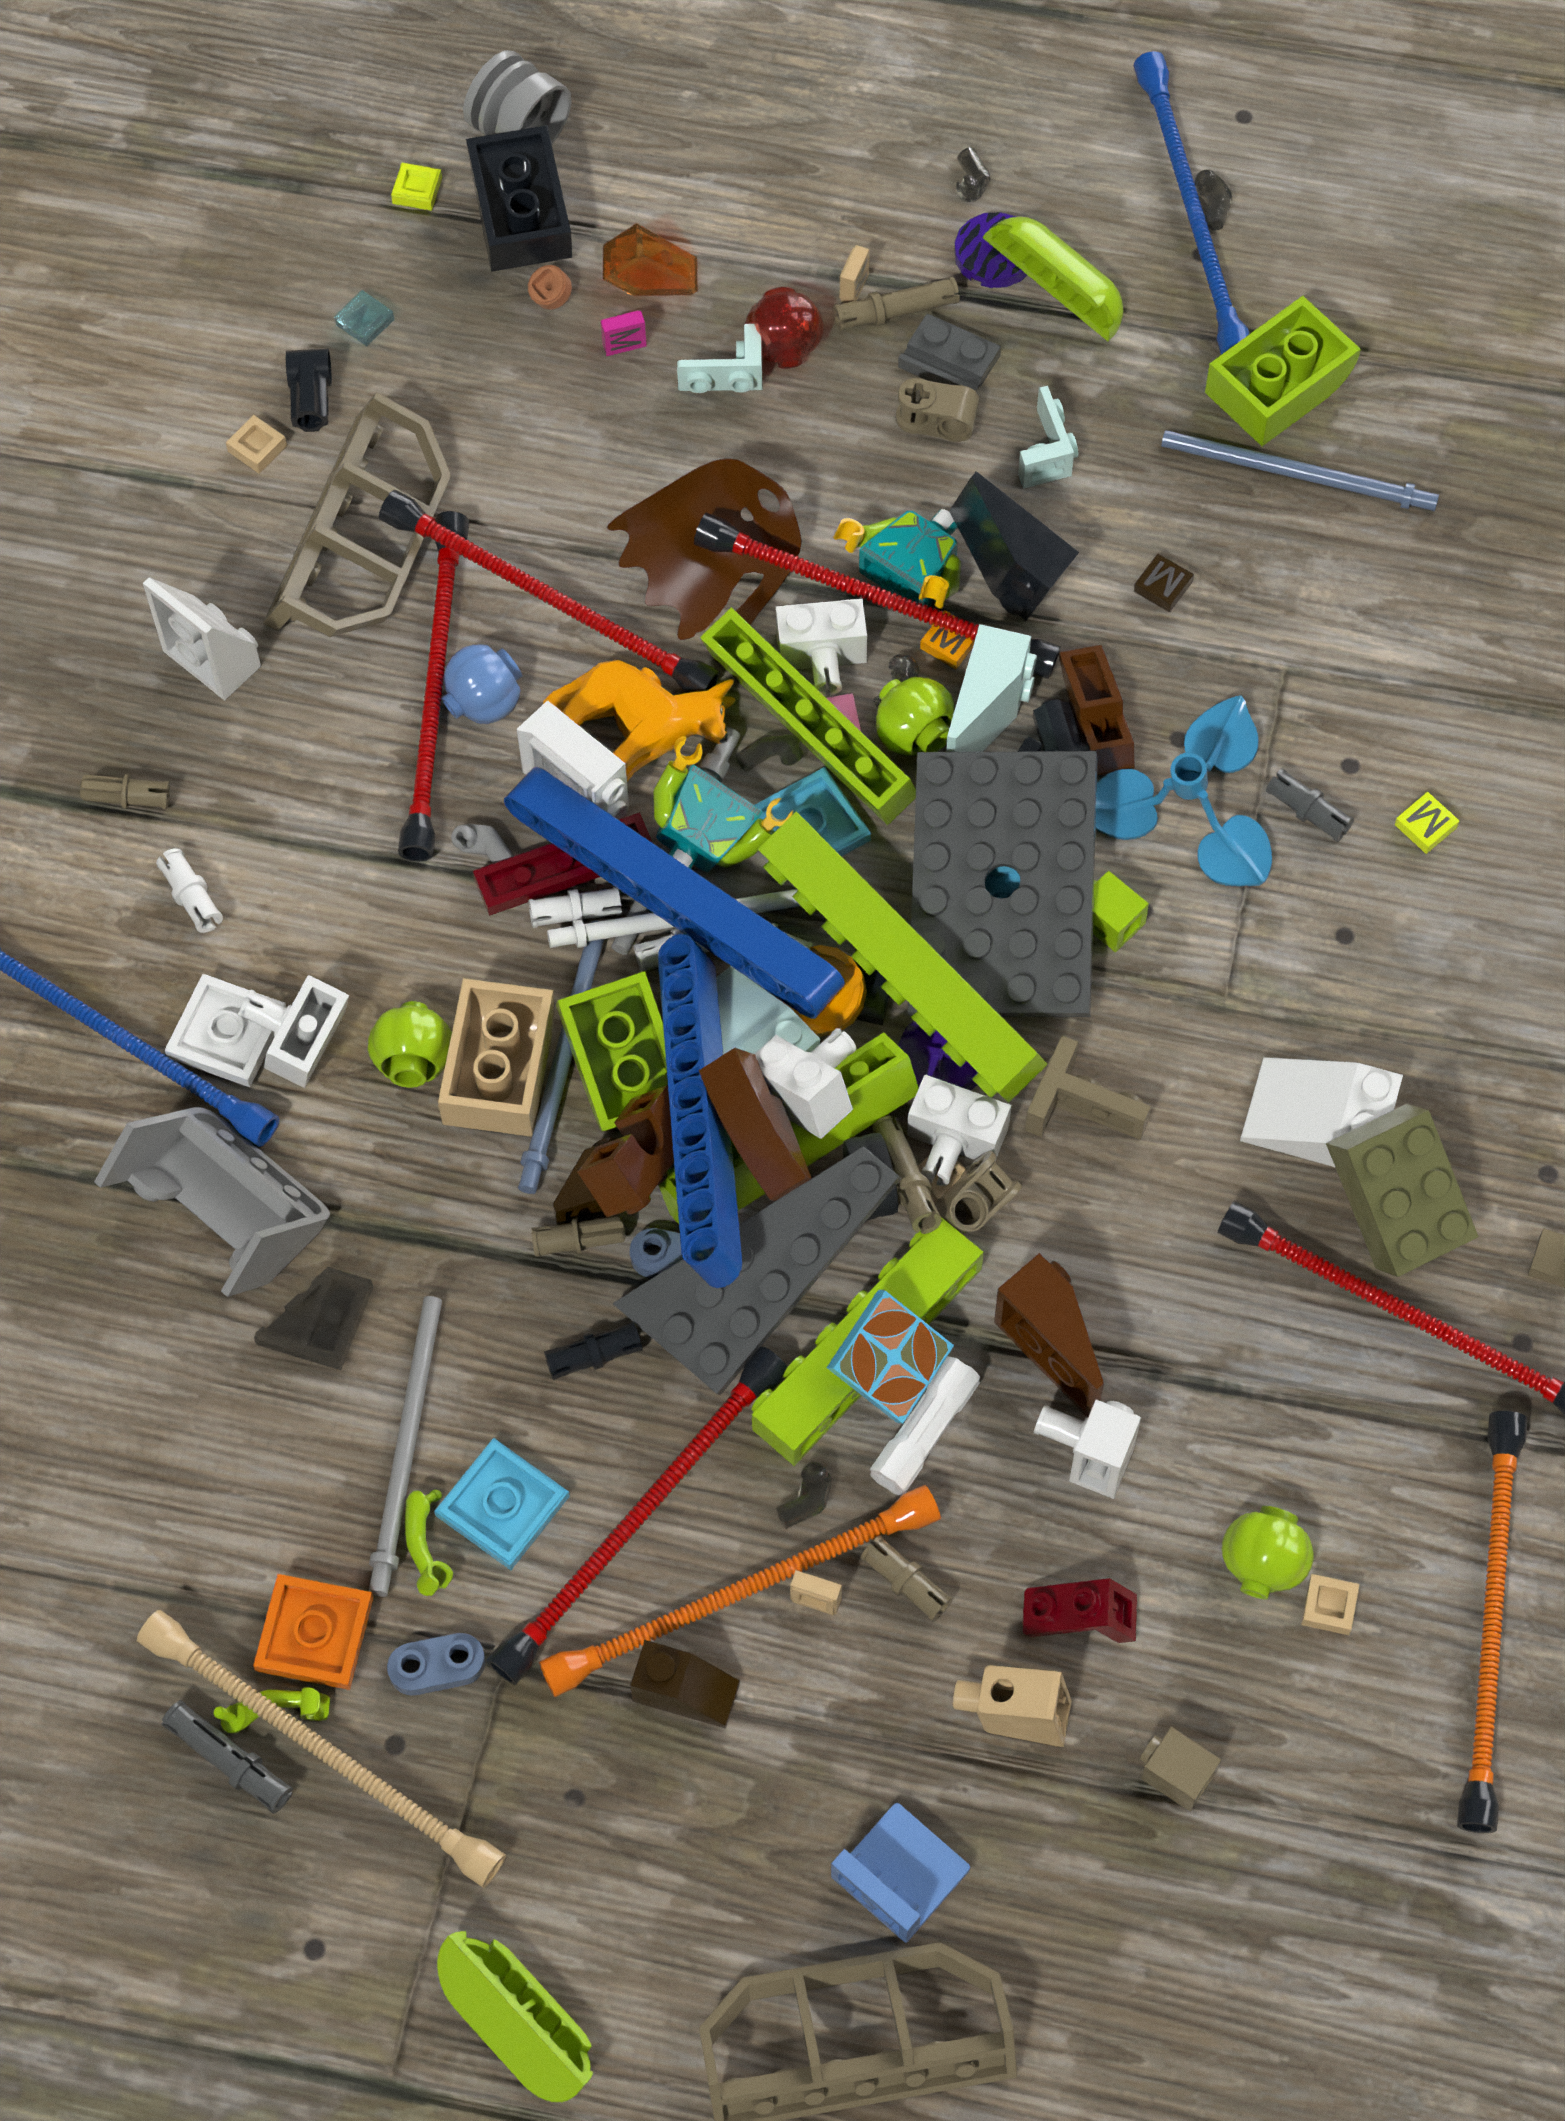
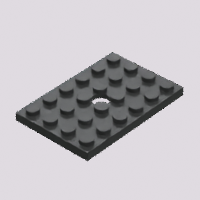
(1020, 813)

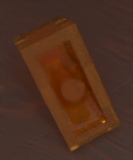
(648, 264)

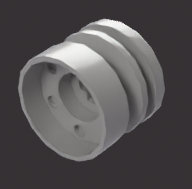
(515, 96)

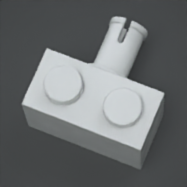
(823, 638)
(300, 1029)
(808, 1081)
(955, 1125)
(1099, 1443)

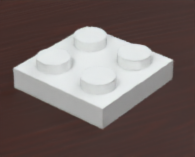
(215, 1037)

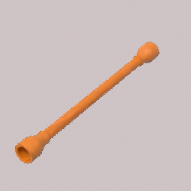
(569, 1668)

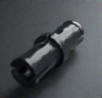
(593, 1350)

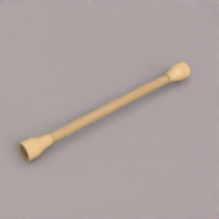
(473, 1856)

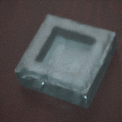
(364, 318)

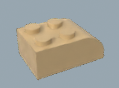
(497, 1057)

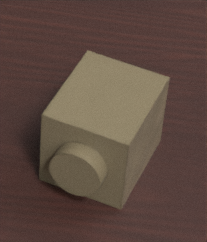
(1178, 1767)

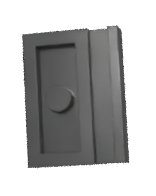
(948, 354)

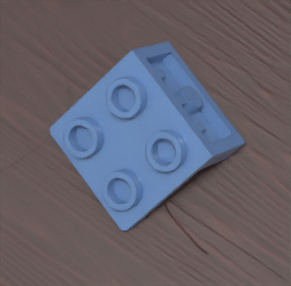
(900, 1872)

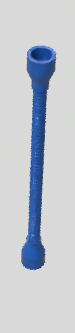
(1153, 78)
(248, 1118)

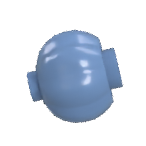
(481, 684)

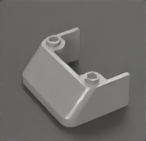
(224, 1184)

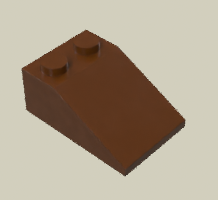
(1046, 1324)

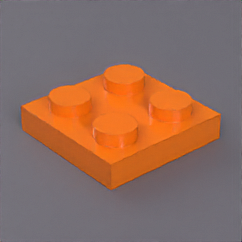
(313, 1631)

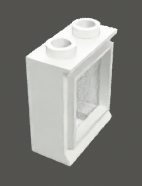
(575, 758)

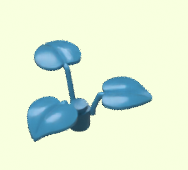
(1218, 738)

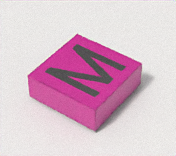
(623, 333)

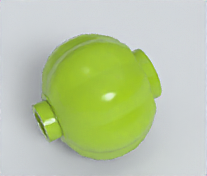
(914, 716)
(410, 1044)
(1267, 1551)

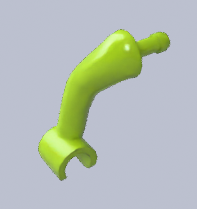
(432, 1573)
(312, 1705)

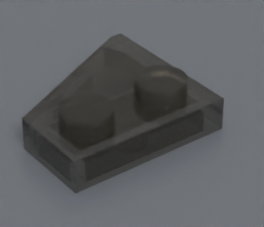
(320, 1320)

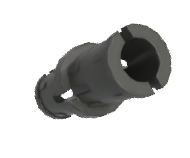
(1309, 805)

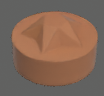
(549, 287)

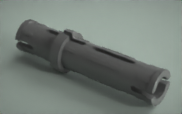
(242, 1768)

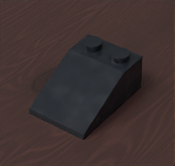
(519, 198)
(1010, 546)

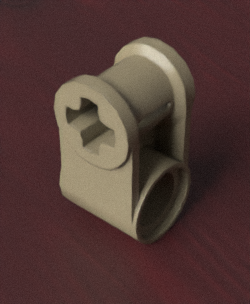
(941, 410)
(981, 1191)

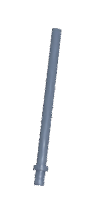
(1405, 495)
(535, 1158)

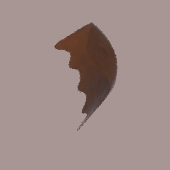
(693, 577)

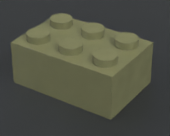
(1402, 1190)

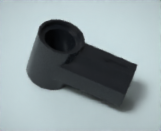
(308, 380)
(1057, 727)

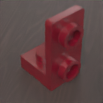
(1081, 1607)

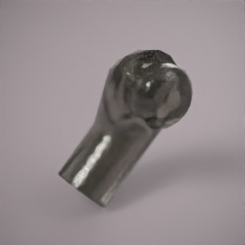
(1216, 196)
(769, 746)
(811, 1498)

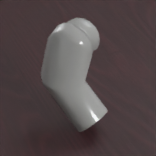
(481, 840)

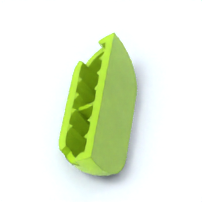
(1060, 272)
(515, 2016)

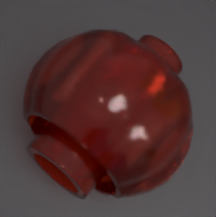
(787, 326)

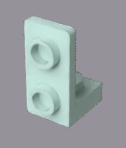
(725, 374)
(1048, 461)

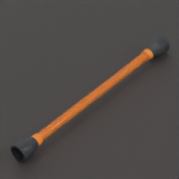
(1478, 1803)

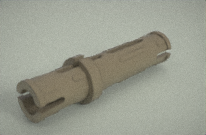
(878, 307)
(914, 1188)

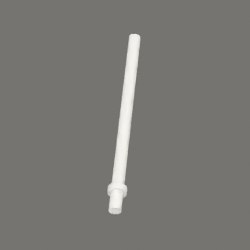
(583, 933)

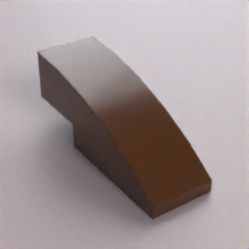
(1098, 708)
(756, 1122)

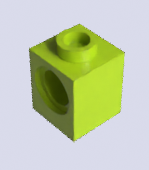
(1117, 911)

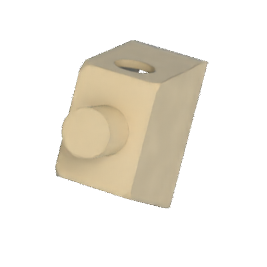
(1018, 1703)

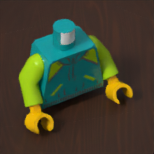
(908, 555)
(705, 819)

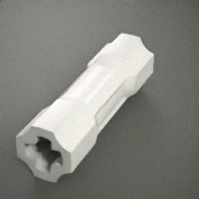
(907, 1451)

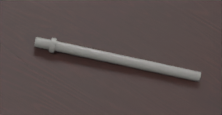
(384, 1558)

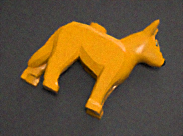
(643, 710)

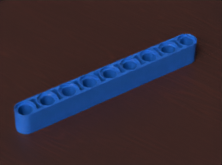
(674, 892)
(699, 1138)

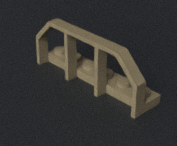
(334, 501)
(864, 2079)

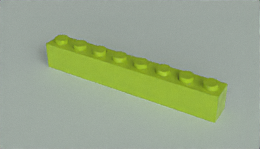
(902, 957)

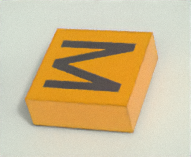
(946, 646)

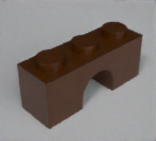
(630, 1167)

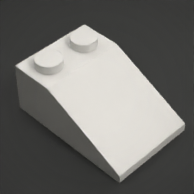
(202, 639)
(1313, 1101)

